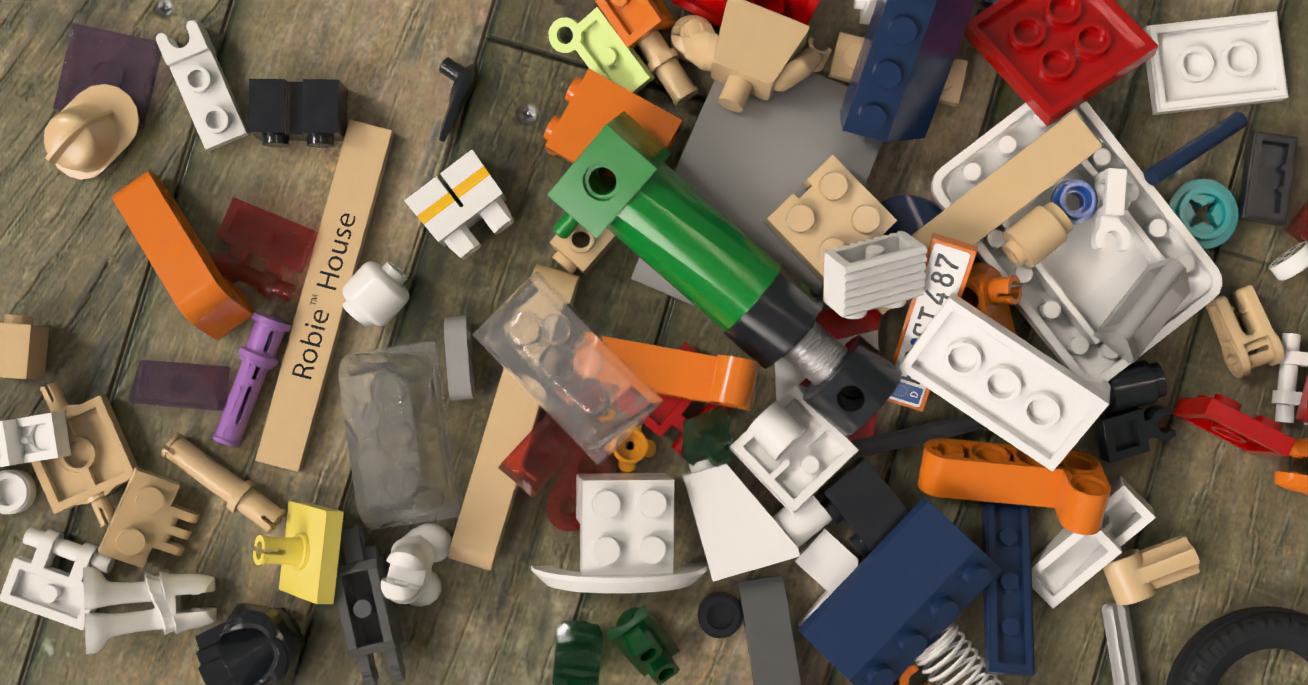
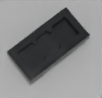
(1267, 178)

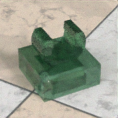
(707, 438)

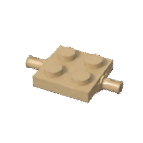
(97, 461)

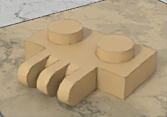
(146, 520)

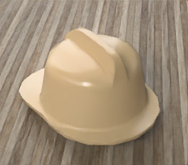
(91, 131)

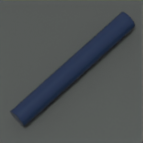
(1195, 148)

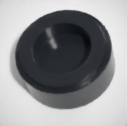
(719, 615)

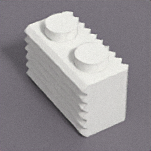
(874, 274)

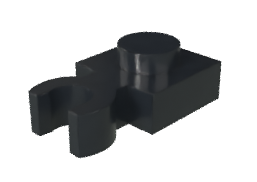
(1128, 431)

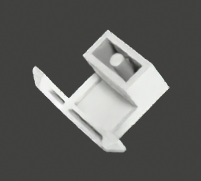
(624, 537)

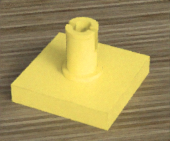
(306, 552)

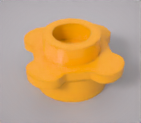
(642, 448)

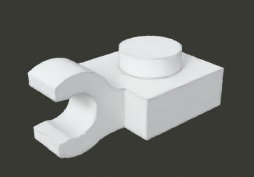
(1113, 198)

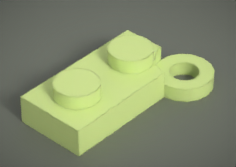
(602, 50)

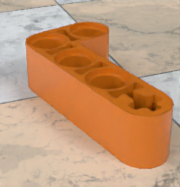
(180, 257)
(692, 375)
(1009, 476)

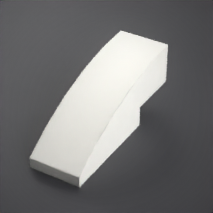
(1076, 557)

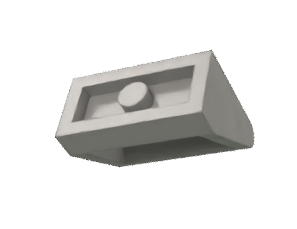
(1145, 309)

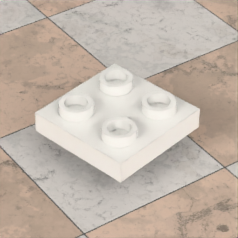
(793, 450)

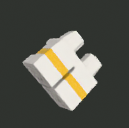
(480, 200)

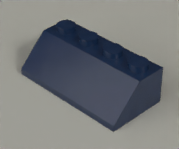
(903, 67)
(899, 598)

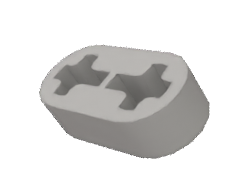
(459, 358)

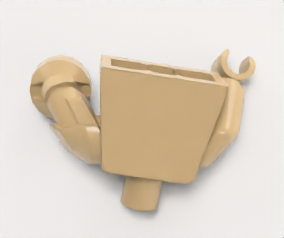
(752, 54)

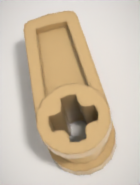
(1257, 333)

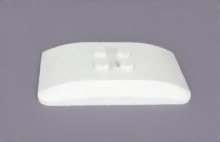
(1074, 285)

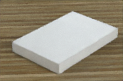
(1216, 63)

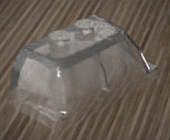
(568, 367)
(398, 436)

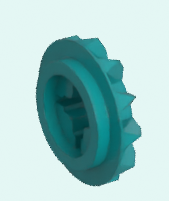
(1221, 215)

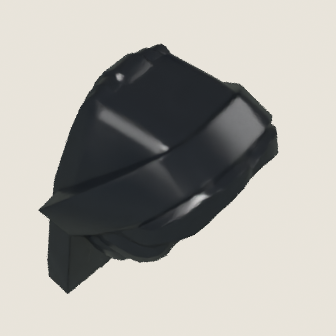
(251, 647)

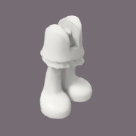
(411, 560)
(161, 590)

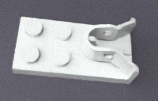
(1004, 382)

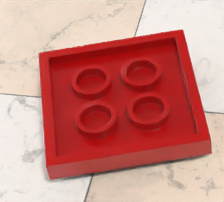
(1059, 49)

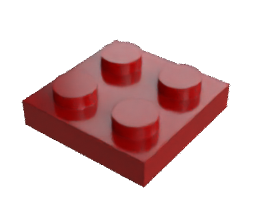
(1224, 420)

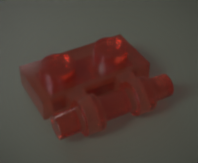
(269, 237)

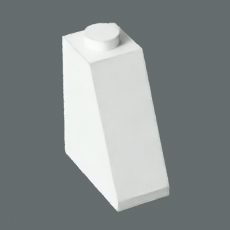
(733, 524)

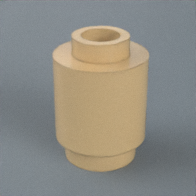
(1036, 235)

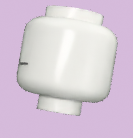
(375, 293)

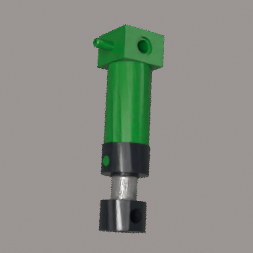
(719, 270)

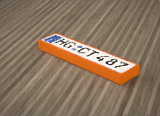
(946, 273)

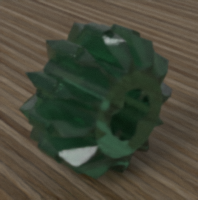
(577, 653)

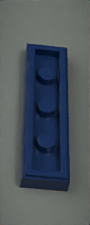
(1009, 595)

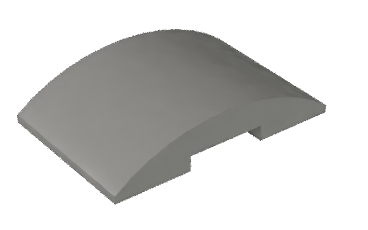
(762, 157)

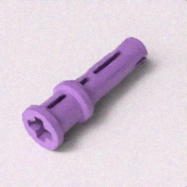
(257, 359)

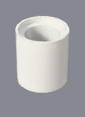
(804, 522)

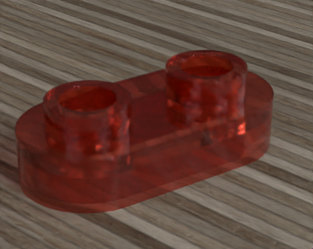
(565, 488)

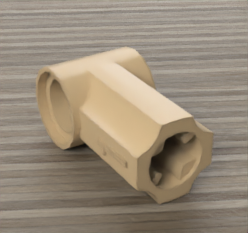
(1139, 572)

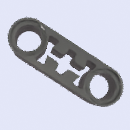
(768, 631)

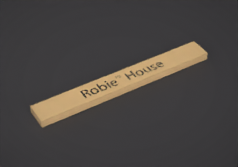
(321, 300)

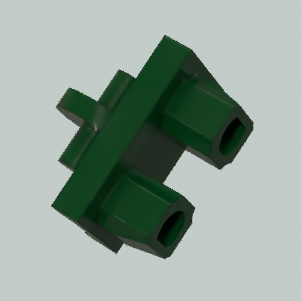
(645, 644)

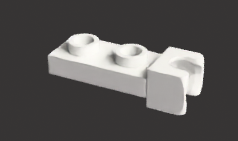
(204, 87)

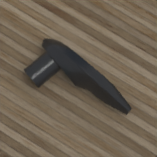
(463, 85)

